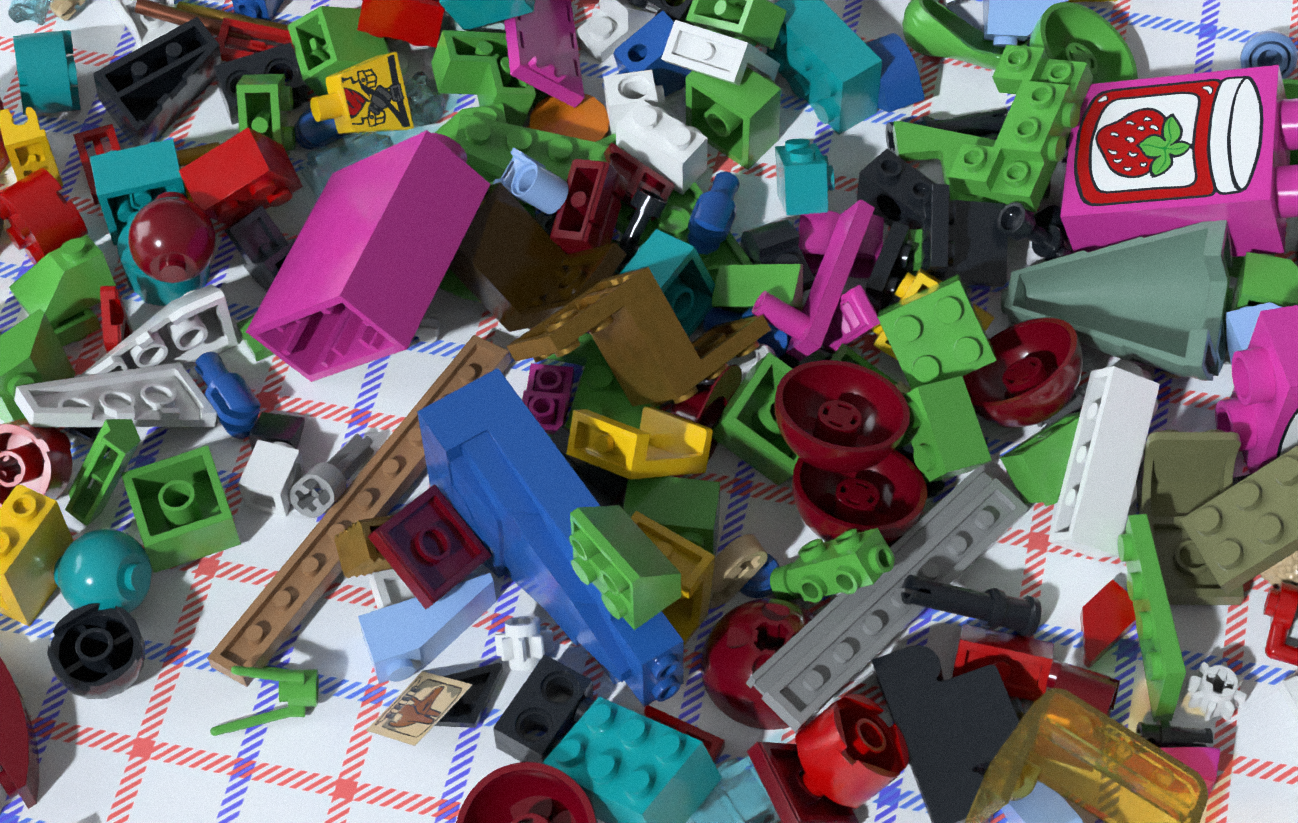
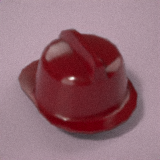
(710, 400)

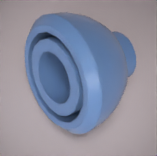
(1270, 49)

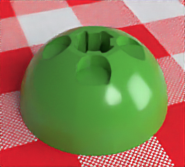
(1082, 35)

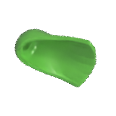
(939, 32)

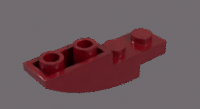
(17, 743)

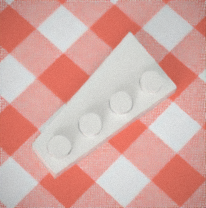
(147, 395)

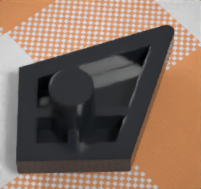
(471, 705)

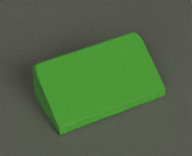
(742, 284)

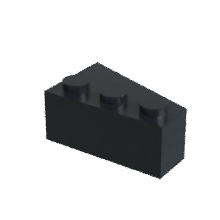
(158, 81)

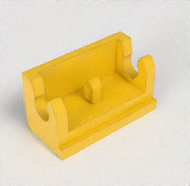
(27, 145)

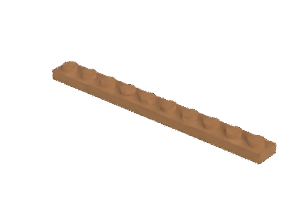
(370, 495)

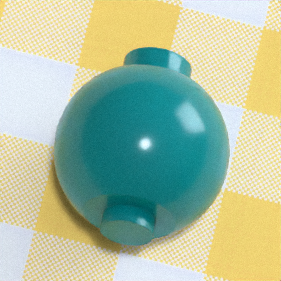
(104, 569)

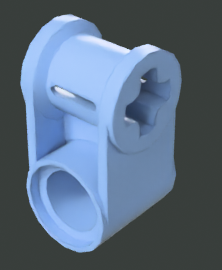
(533, 183)

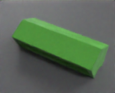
(90, 502)

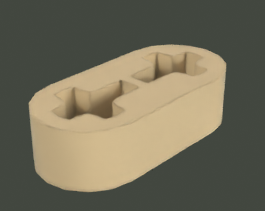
(735, 567)

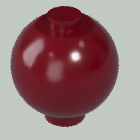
(172, 238)

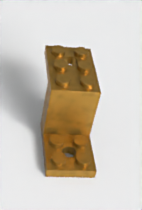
(641, 339)

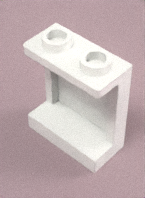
(715, 54)

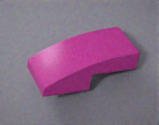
(549, 394)

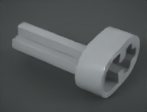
(330, 477)

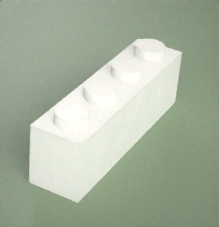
(1104, 462)

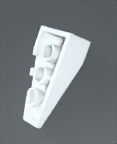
(175, 334)

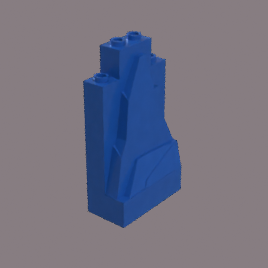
(518, 502)

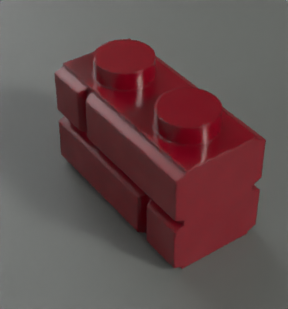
(590, 207)

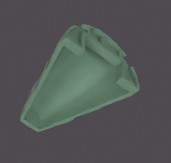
(1139, 299)

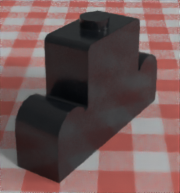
(948, 726)

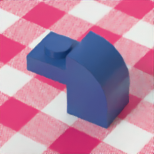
(899, 74)

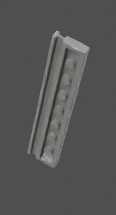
(861, 624)

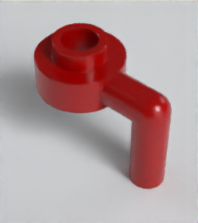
(1281, 607)

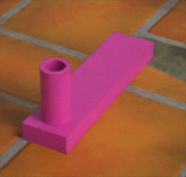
(811, 325)

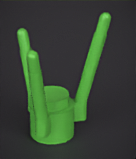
(296, 687)

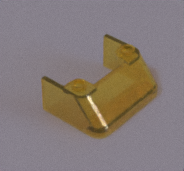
(1092, 765)

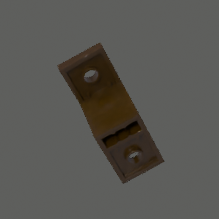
(519, 268)

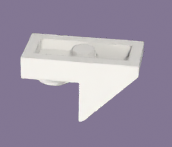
(610, 27)

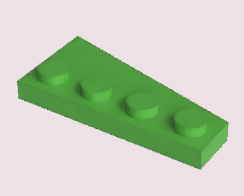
(491, 142)
(1154, 620)

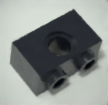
(894, 190)

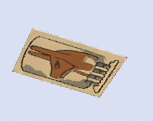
(419, 708)

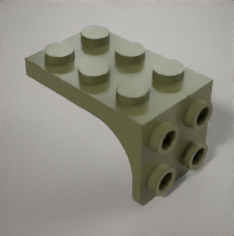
(1172, 481)
(1249, 523)

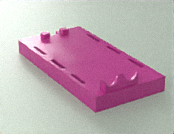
(546, 50)

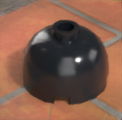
(97, 651)

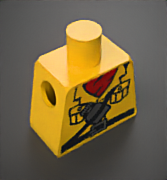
(366, 97)

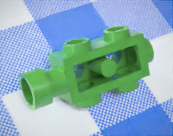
(833, 566)

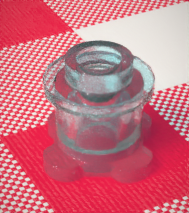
(424, 104)

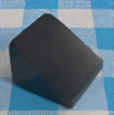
(277, 428)

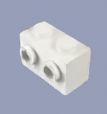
(663, 144)

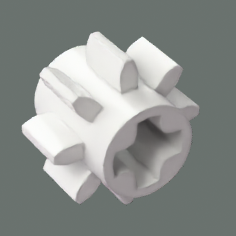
(524, 642)
(1219, 679)

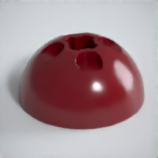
(1032, 373)
(840, 415)
(880, 497)
(739, 648)
(527, 795)

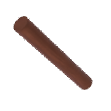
(180, 16)

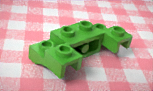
(1033, 132)

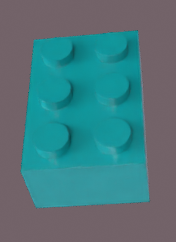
(827, 64)
(635, 766)

